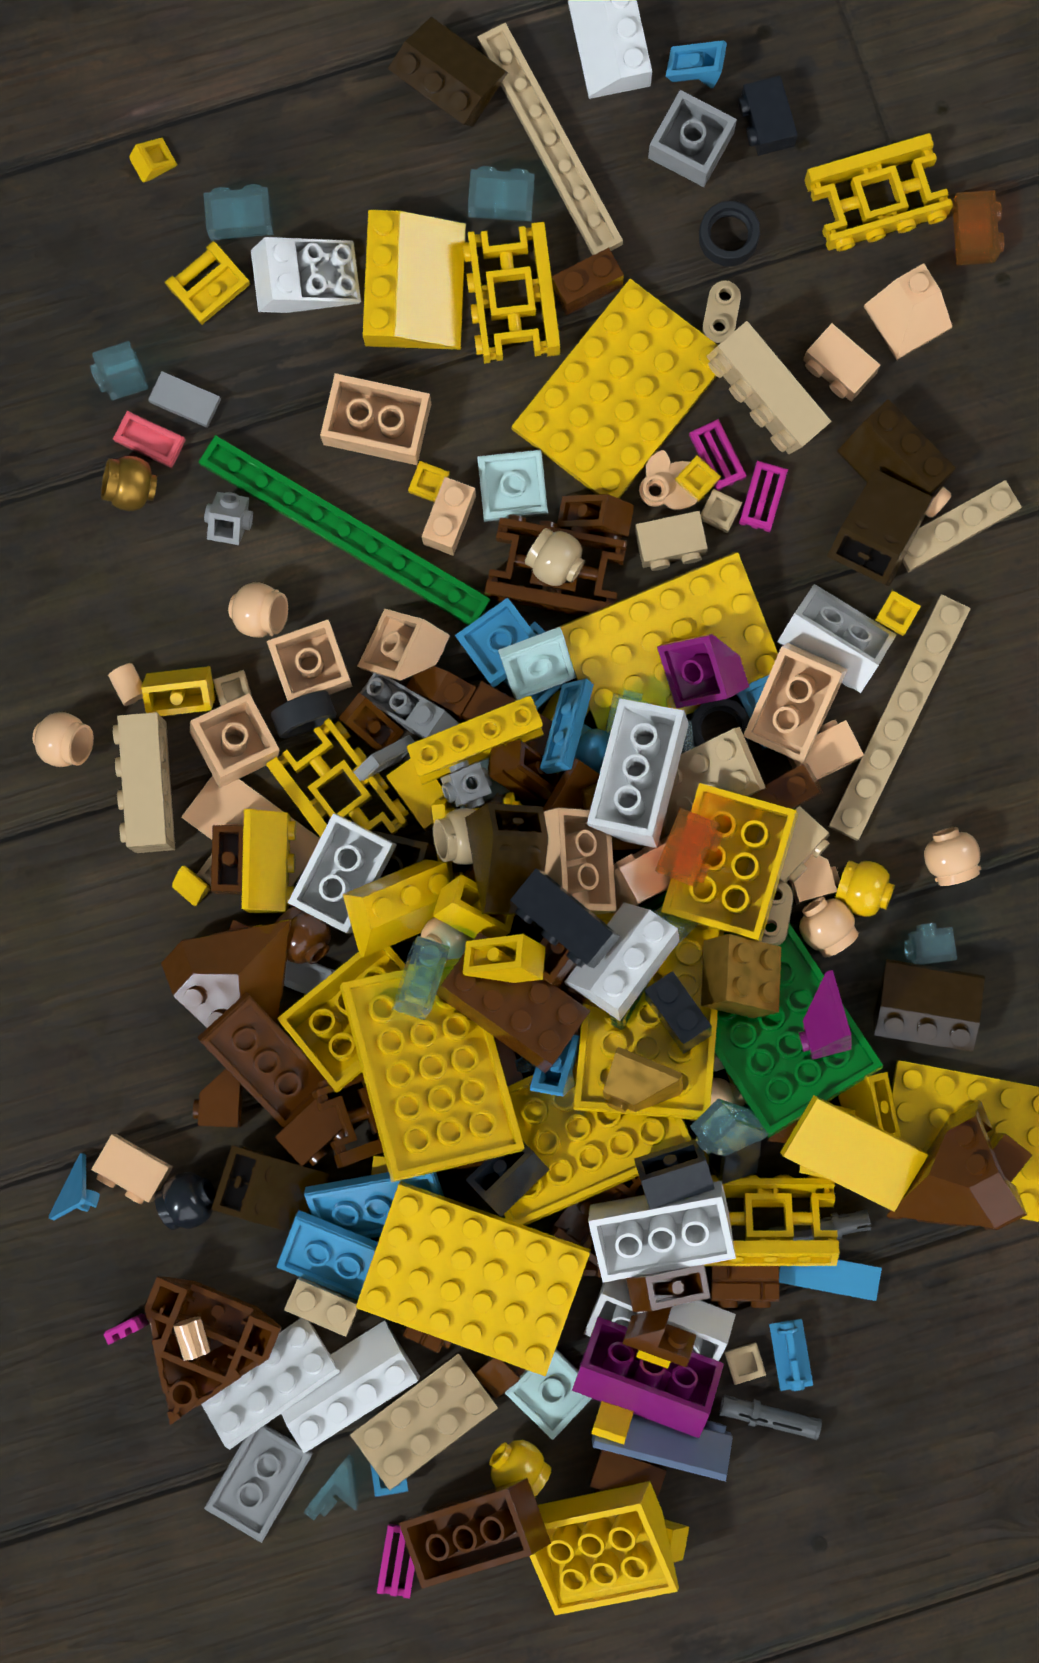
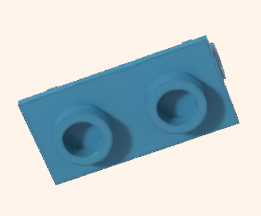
(791, 1355)

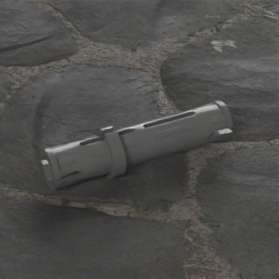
(843, 1223)
(771, 1417)

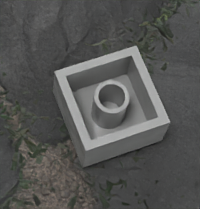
(692, 138)

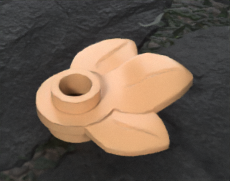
(663, 474)

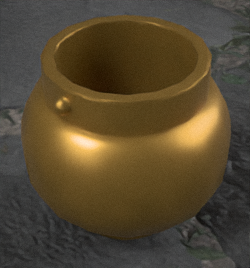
(128, 483)

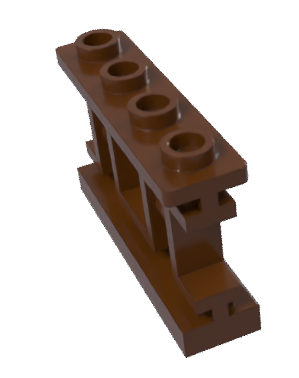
(551, 597)
(348, 1118)

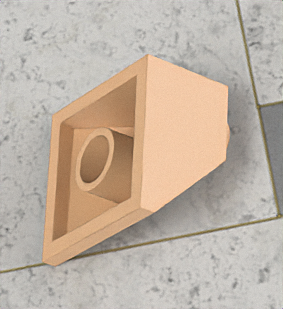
(909, 311)
(402, 646)

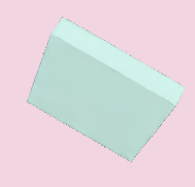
(512, 485)
(537, 663)
(549, 1398)

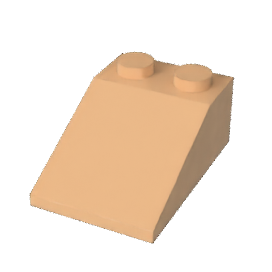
(794, 702)

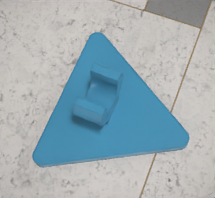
(74, 1192)

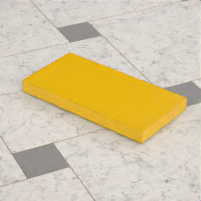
(854, 1153)

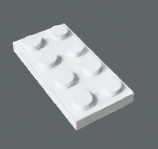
(292, 1372)

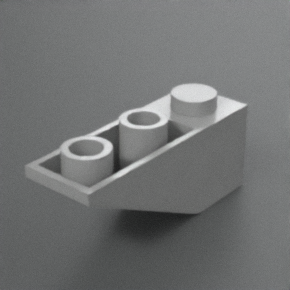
(407, 707)

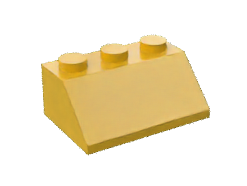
(267, 861)
(395, 905)

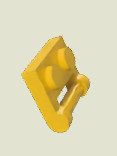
(214, 289)

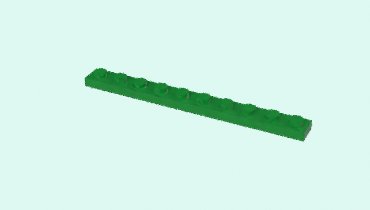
(344, 531)

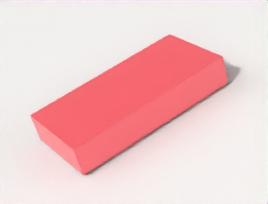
(149, 439)

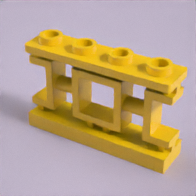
(873, 168)
(537, 291)
(475, 739)
(318, 807)
(778, 1247)

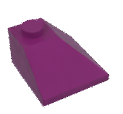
(702, 670)
(825, 1022)

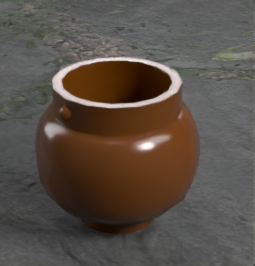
(307, 938)

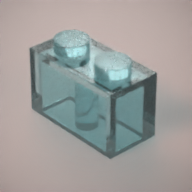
(501, 194)
(238, 212)
(118, 371)
(421, 978)

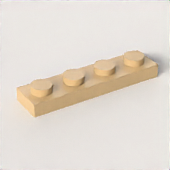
(961, 524)

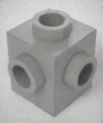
(228, 518)
(455, 786)

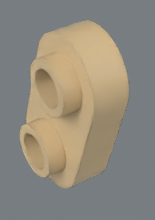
(721, 311)
(779, 915)

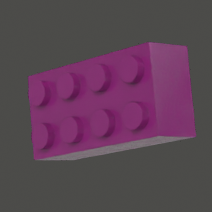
(670, 1396)

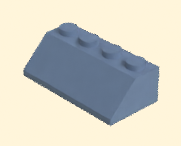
(673, 1448)

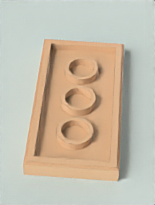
(227, 807)

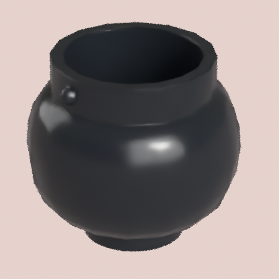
(185, 1201)

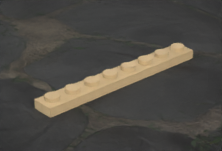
(550, 141)
(899, 717)

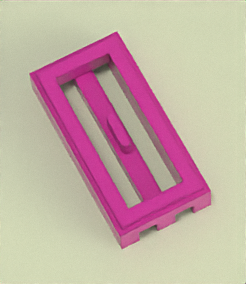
(705, 430)
(756, 522)
(125, 1328)
(393, 1590)

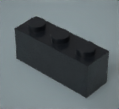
(564, 919)

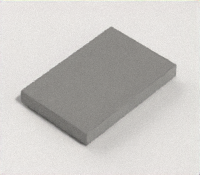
(258, 1482)

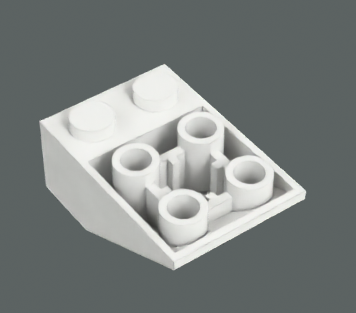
(304, 274)

